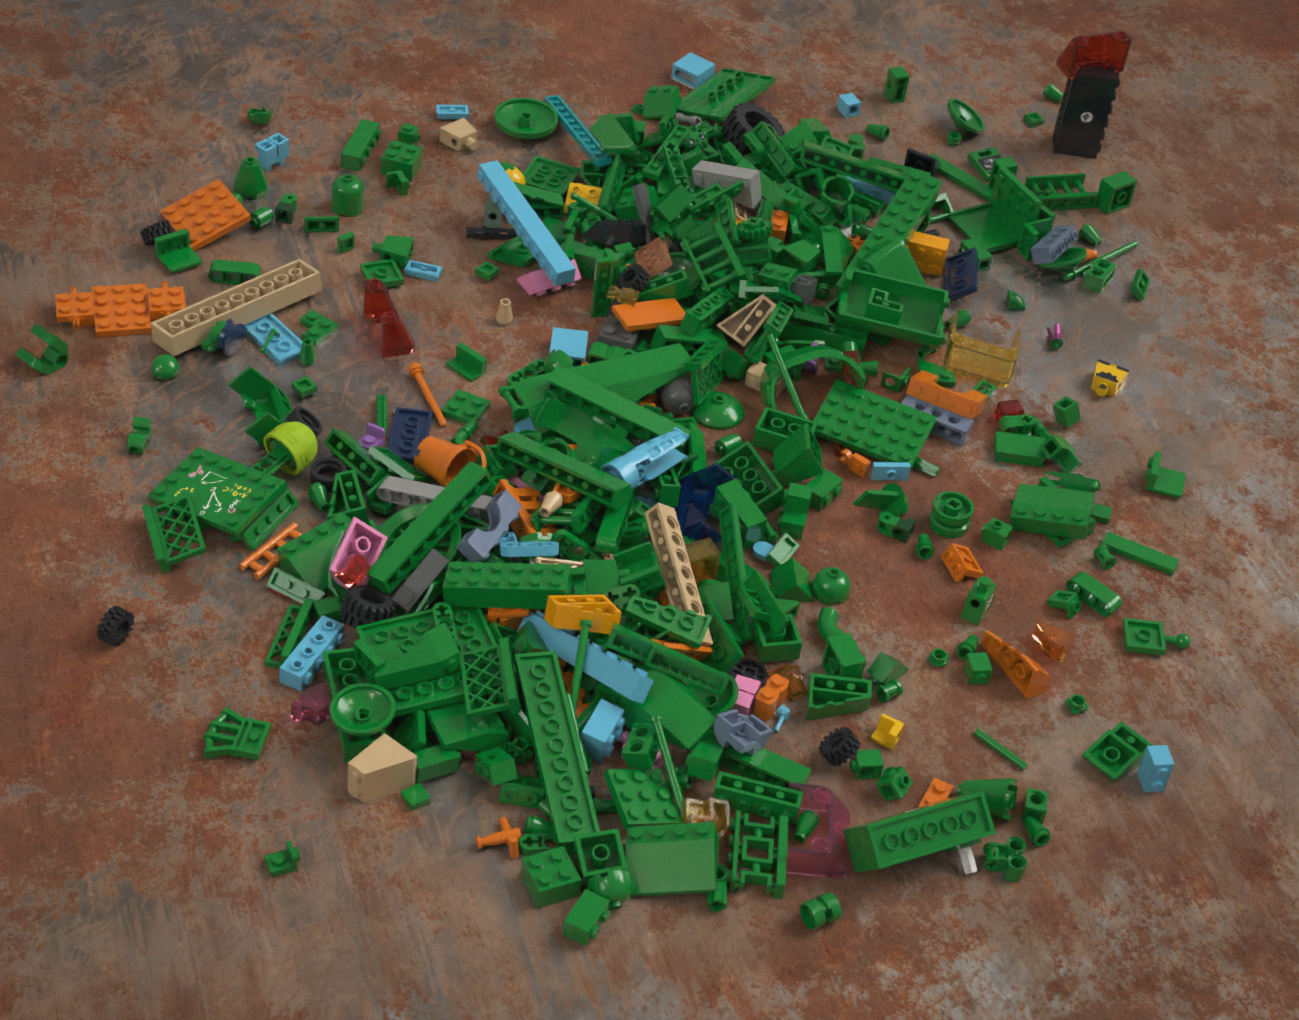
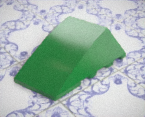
(682, 713)

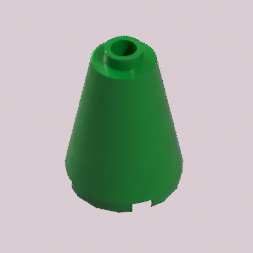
(999, 794)

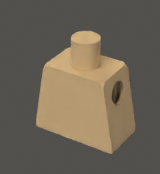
(459, 135)

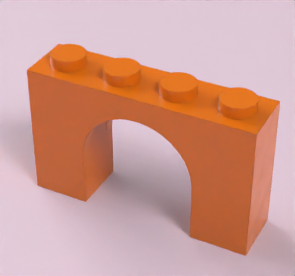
(967, 404)

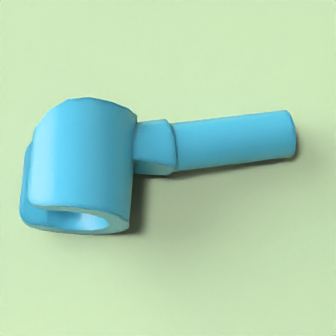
(783, 713)

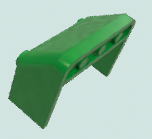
(615, 140)
(264, 399)

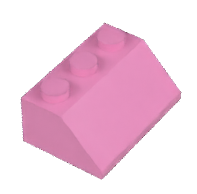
(538, 282)
(361, 540)

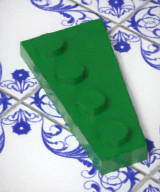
(683, 625)

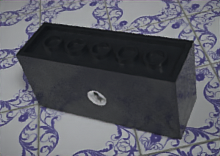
(1085, 111)

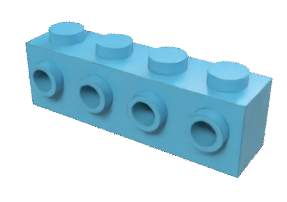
(308, 655)

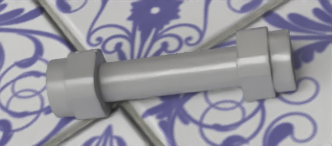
(693, 120)

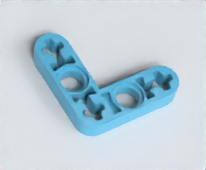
(511, 547)

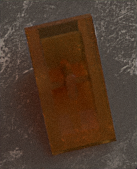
(796, 683)

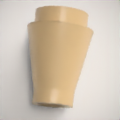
(504, 313)
(551, 502)

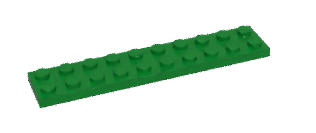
(556, 746)

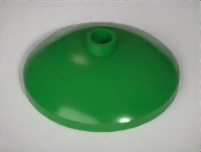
(964, 116)
(1067, 260)
(681, 261)
(719, 411)
(715, 703)
(362, 709)

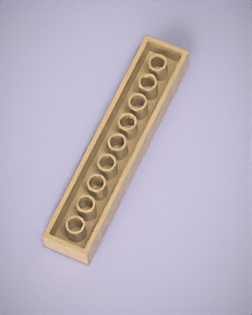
(240, 303)

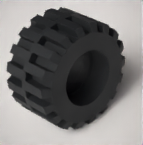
(366, 605)

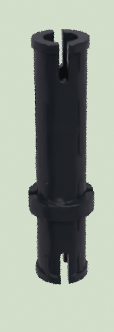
(471, 232)

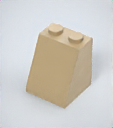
(381, 770)

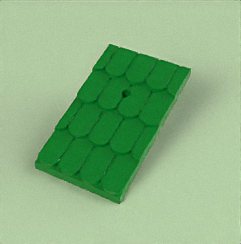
(722, 92)

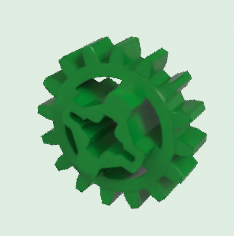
(754, 228)

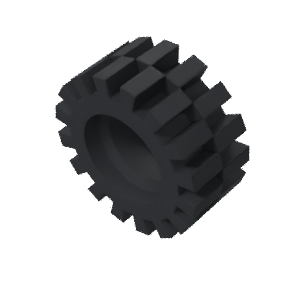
(155, 230)
(634, 277)
(115, 626)
(839, 746)

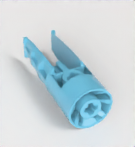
(648, 459)

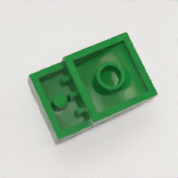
(1117, 751)

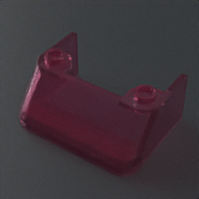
(828, 854)

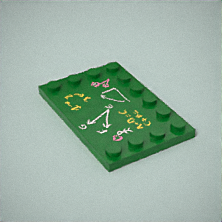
(221, 490)

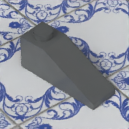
(420, 580)

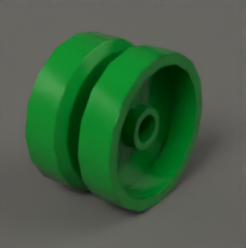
(951, 514)

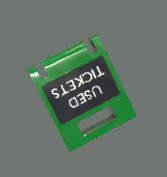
(983, 161)

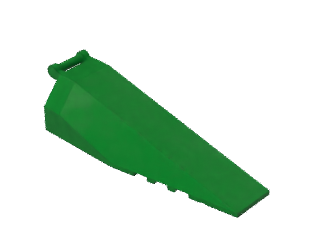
(626, 375)

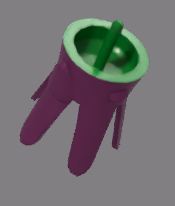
(1056, 339)

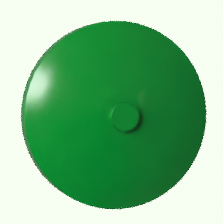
(526, 118)

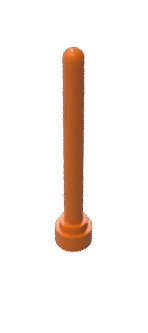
(416, 372)

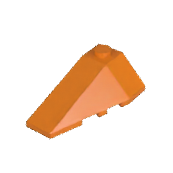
(1022, 670)

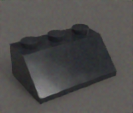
(617, 232)

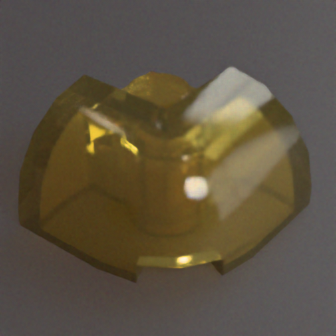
(707, 811)

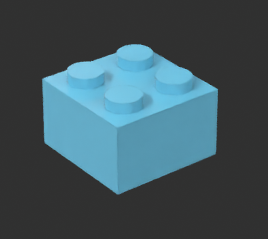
(602, 730)

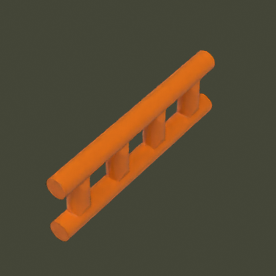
(264, 551)

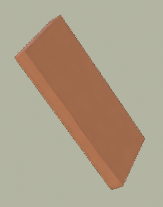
(654, 257)

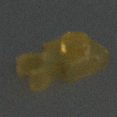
(626, 295)

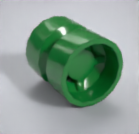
(820, 911)

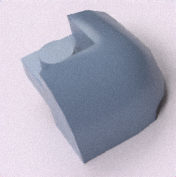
(741, 731)

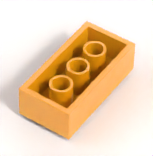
(928, 252)

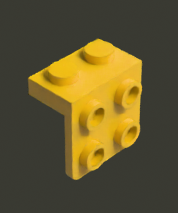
(589, 193)

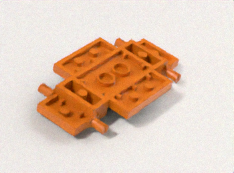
(119, 308)

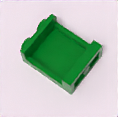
(642, 566)

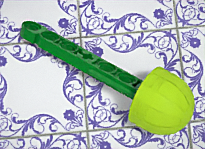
(289, 448)

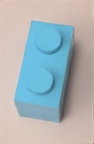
(1155, 768)

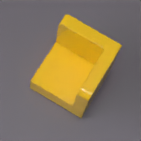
(888, 731)

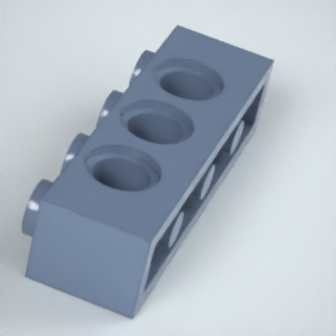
(1053, 244)
(948, 424)

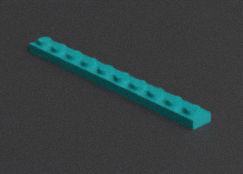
(578, 131)

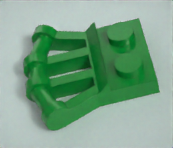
(249, 738)

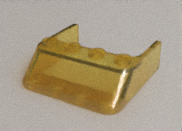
(980, 359)

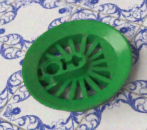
(400, 522)

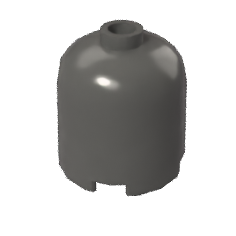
(677, 396)

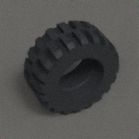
(744, 119)

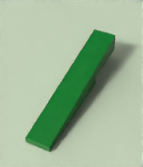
(666, 659)

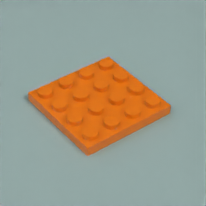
(206, 214)

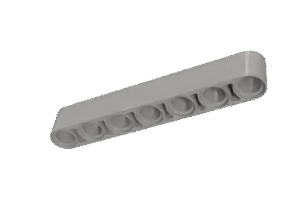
(411, 492)

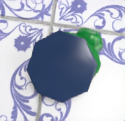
(225, 336)

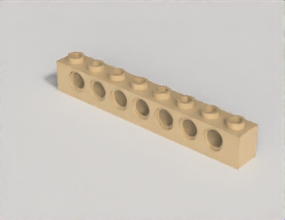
(674, 562)

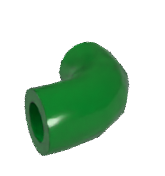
(827, 622)

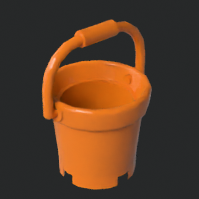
(445, 459)

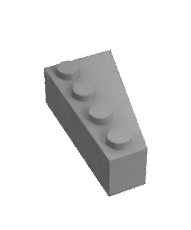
(709, 173)

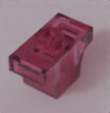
(312, 705)

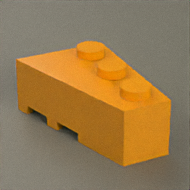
(568, 610)

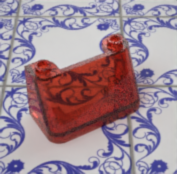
(1095, 50)
(395, 332)

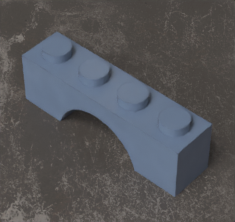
(501, 512)

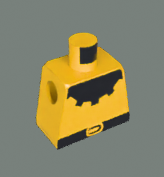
(1108, 378)

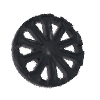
(749, 670)

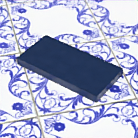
(961, 274)
(408, 431)

